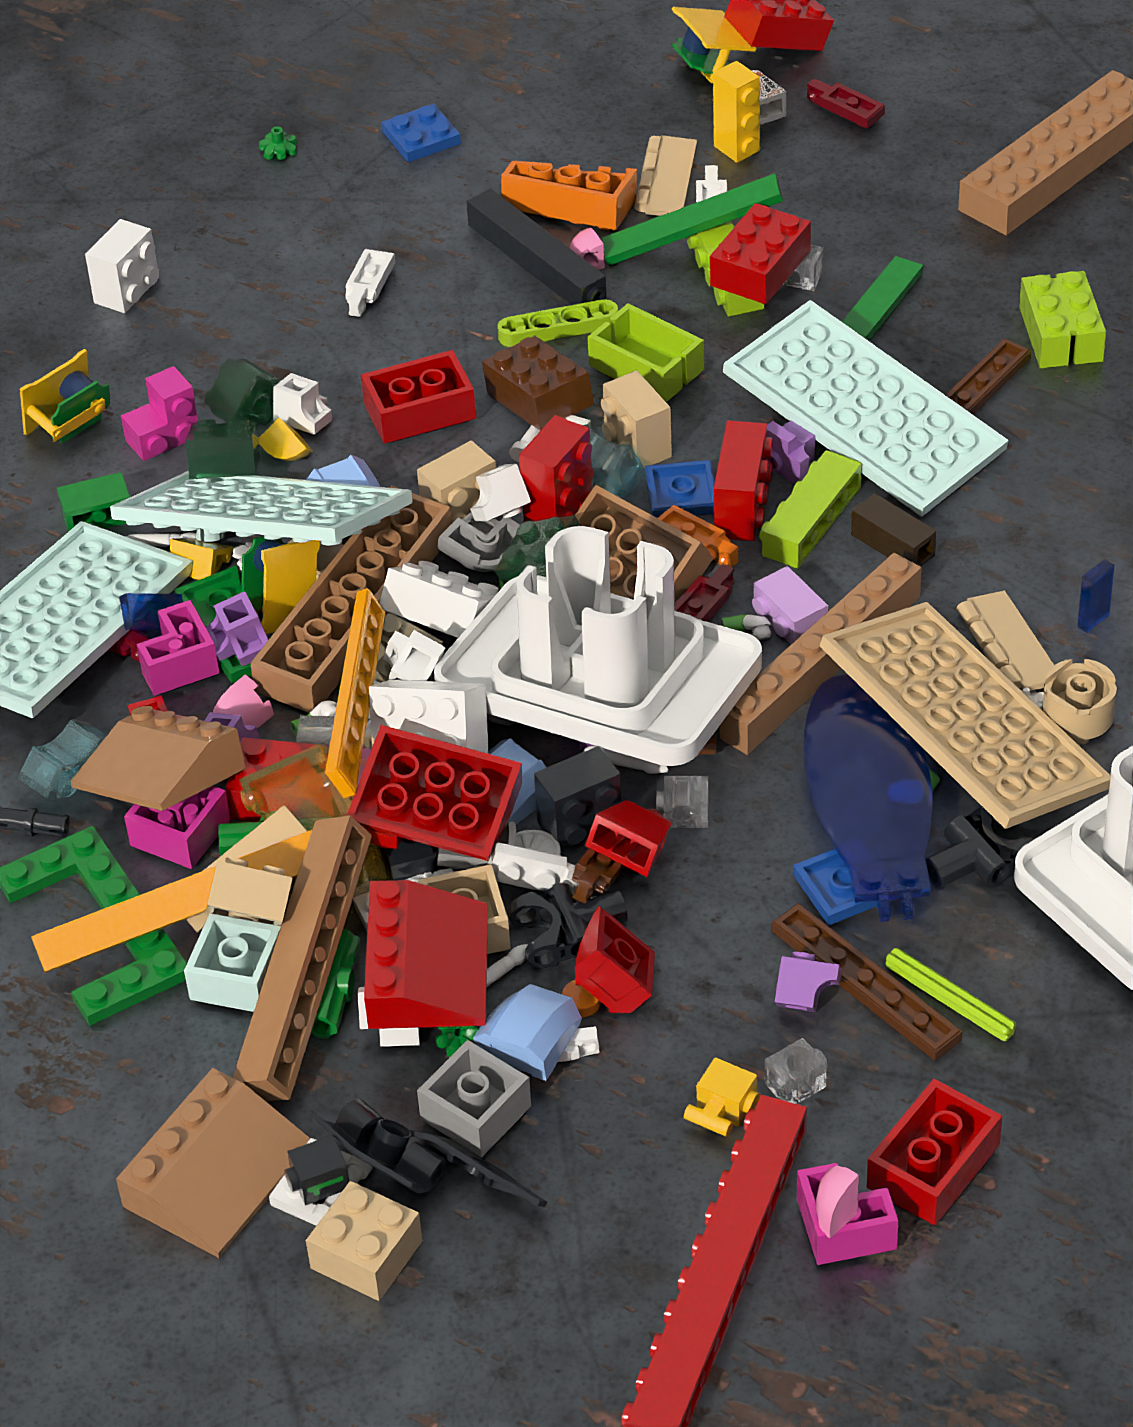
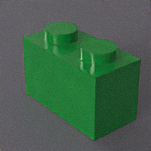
(91, 501)

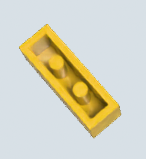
(736, 111)

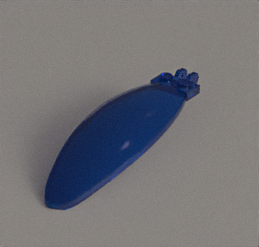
(869, 794)

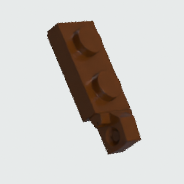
(594, 873)

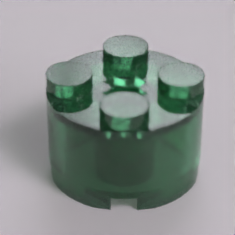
(242, 392)

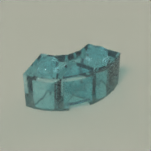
(614, 466)
(56, 763)

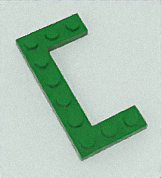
(157, 959)

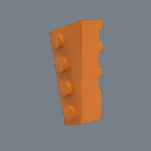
(569, 193)

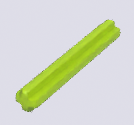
(951, 994)

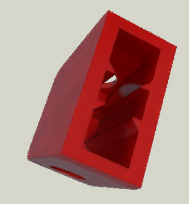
(629, 835)

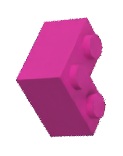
(165, 419)
(181, 653)
(182, 830)
(867, 1233)

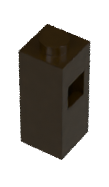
(892, 530)

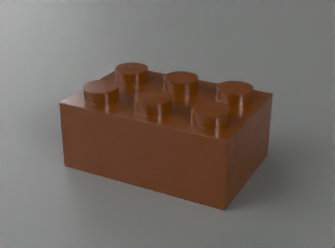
(537, 382)

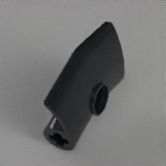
(384, 1145)

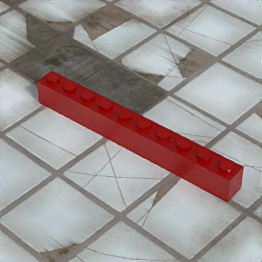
(719, 1267)

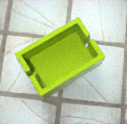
(1055, 312)
(646, 345)

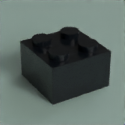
(573, 794)

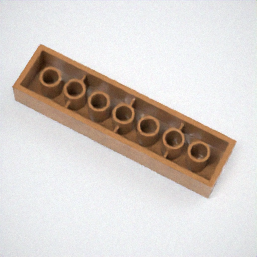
(1051, 156)
(309, 648)

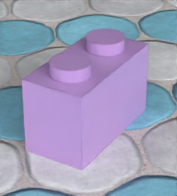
(787, 603)

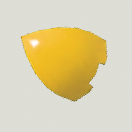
(284, 442)
(206, 556)

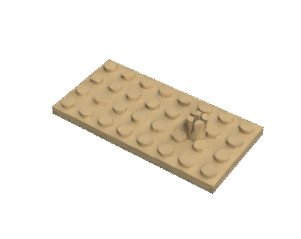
(966, 714)

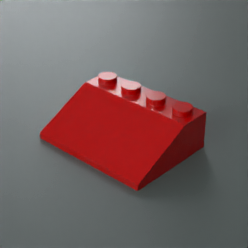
(436, 793)
(424, 957)

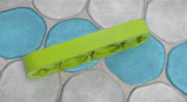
(514, 328)

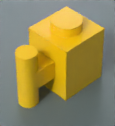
(723, 1097)

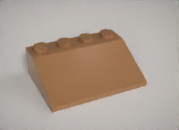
(629, 526)
(160, 759)
(210, 1164)

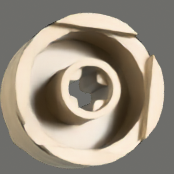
(1080, 698)

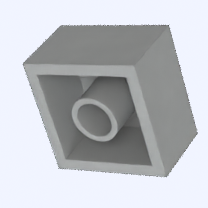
(474, 1098)

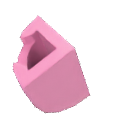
(589, 247)
(244, 701)
(837, 1199)

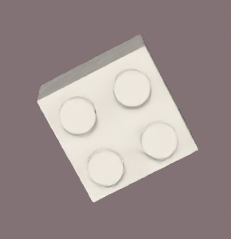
(122, 266)

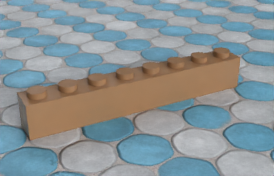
(805, 665)
(302, 958)

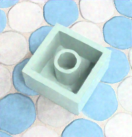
(230, 961)

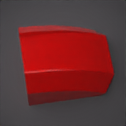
(614, 964)

